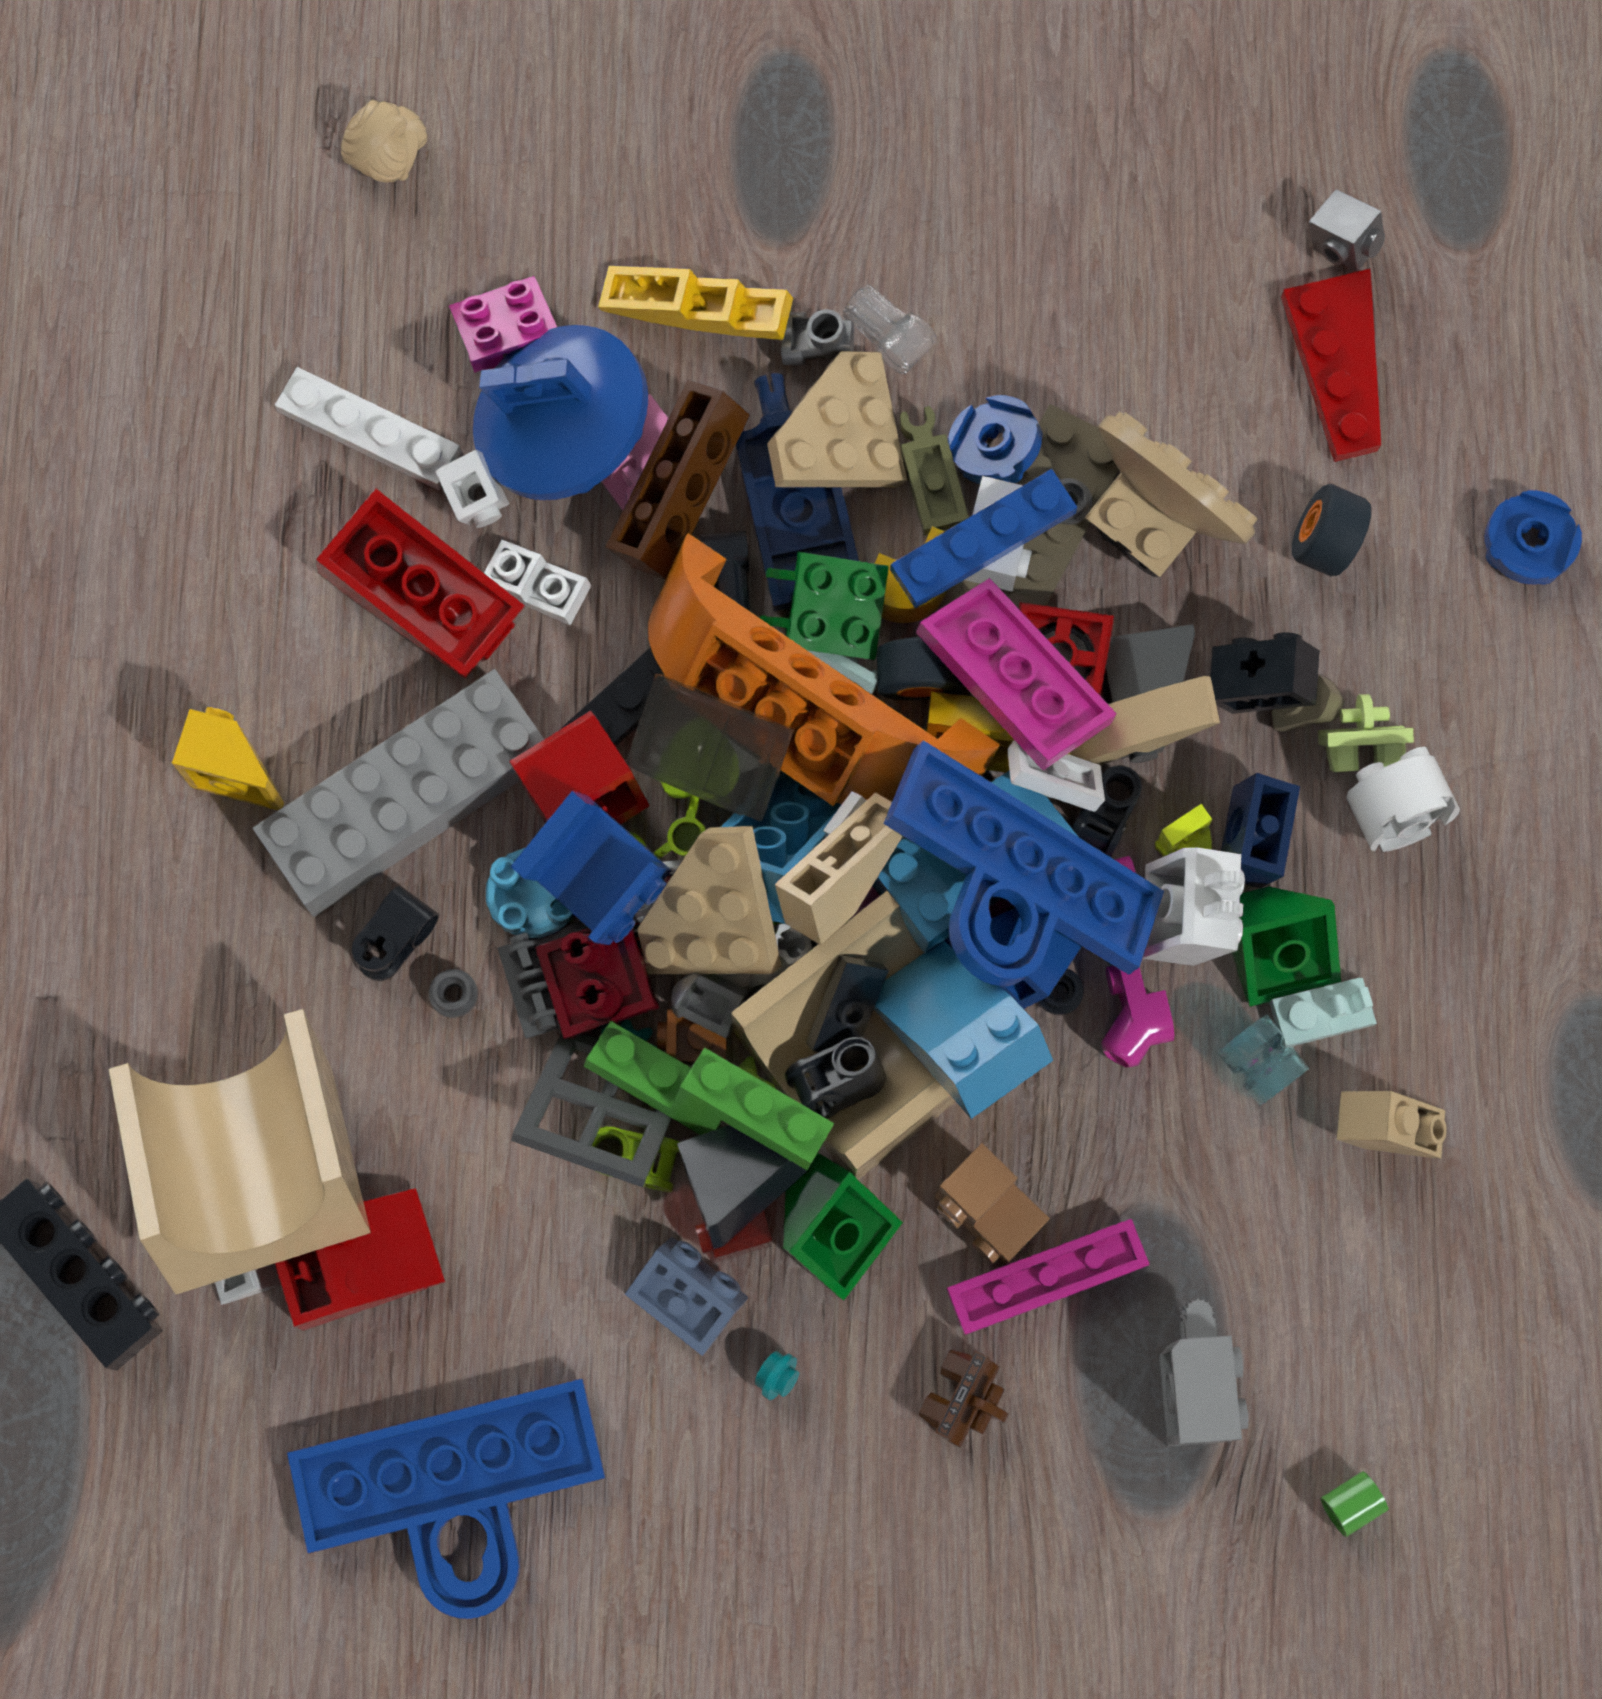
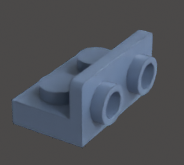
(687, 1294)

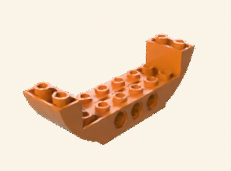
(840, 732)

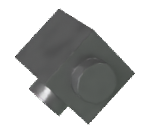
(1347, 230)

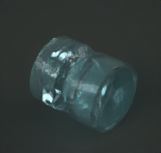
(1263, 1060)

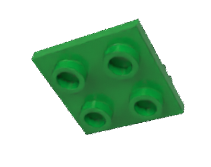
(834, 605)

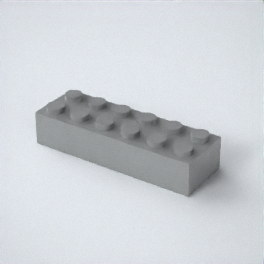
(400, 793)

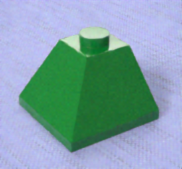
(1286, 944)
(835, 1225)

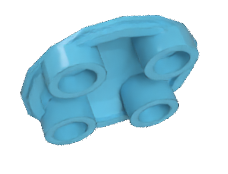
(522, 904)

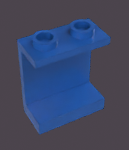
(593, 868)

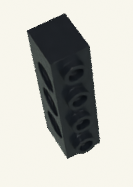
(110, 1341)

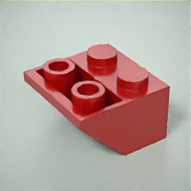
(579, 761)

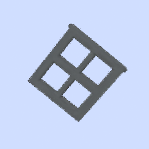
(582, 1152)

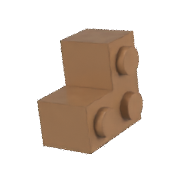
(990, 1206)

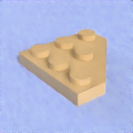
(841, 430)
(713, 911)

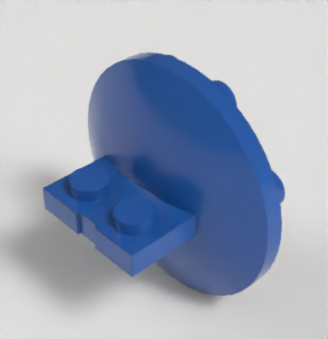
(560, 412)

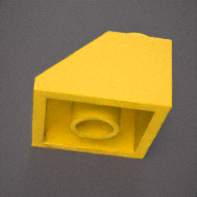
(222, 761)

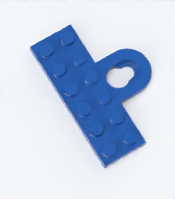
(1026, 860)
(444, 1469)

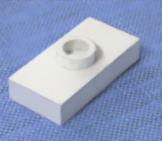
(1066, 780)

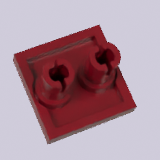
(595, 981)

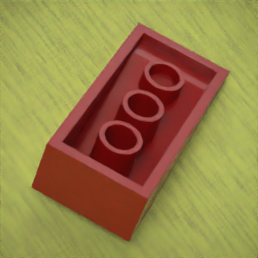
(418, 584)

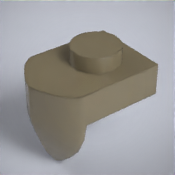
(1327, 709)

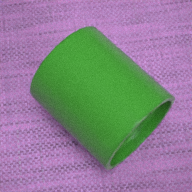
(1354, 1504)

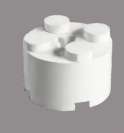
(1401, 800)

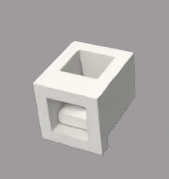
(459, 483)

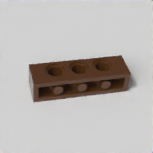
(678, 478)

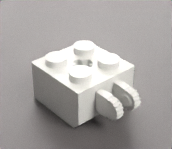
(1198, 906)

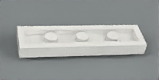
(366, 427)

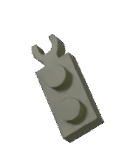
(931, 475)

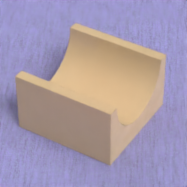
(781, 1015)
(240, 1164)

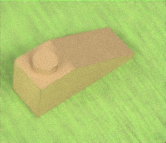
(838, 872)

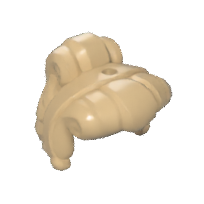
(383, 141)

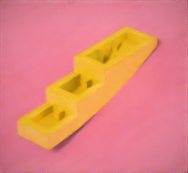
(693, 303)

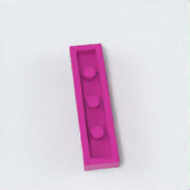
(1047, 1277)

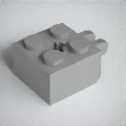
(1201, 1382)

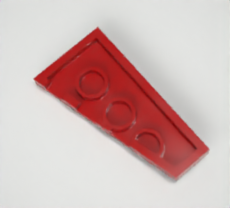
(1338, 353)

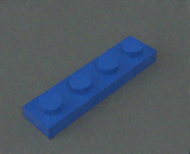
(983, 538)

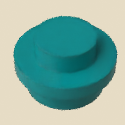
(777, 1375)

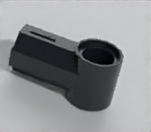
(732, 578)

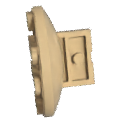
(1158, 502)

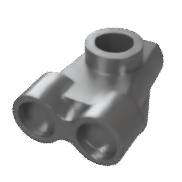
(816, 336)

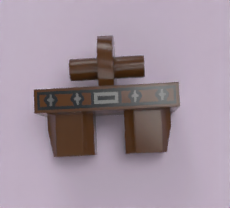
(972, 1402)

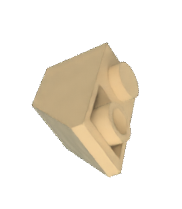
(1391, 1123)

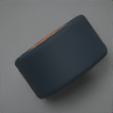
(1331, 530)
(912, 670)

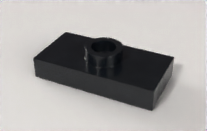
(847, 1002)

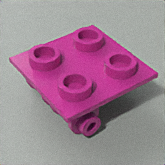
(501, 321)

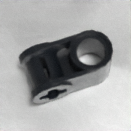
(1107, 824)
(397, 928)
(833, 1076)

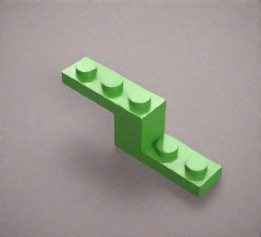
(709, 1094)

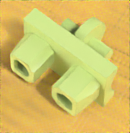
(1343, 743)

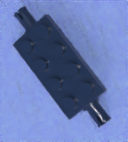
(788, 517)

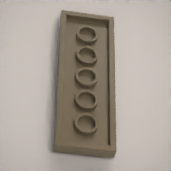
(1075, 452)

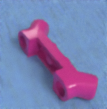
(1143, 1017)

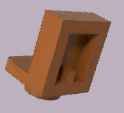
(686, 1039)

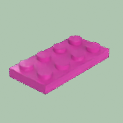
(1016, 673)

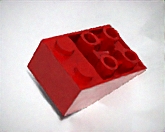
(365, 1270)

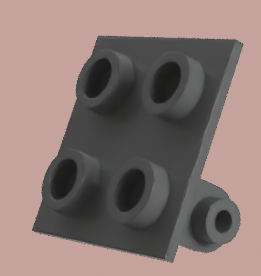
(528, 981)

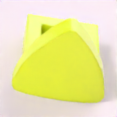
(1186, 832)

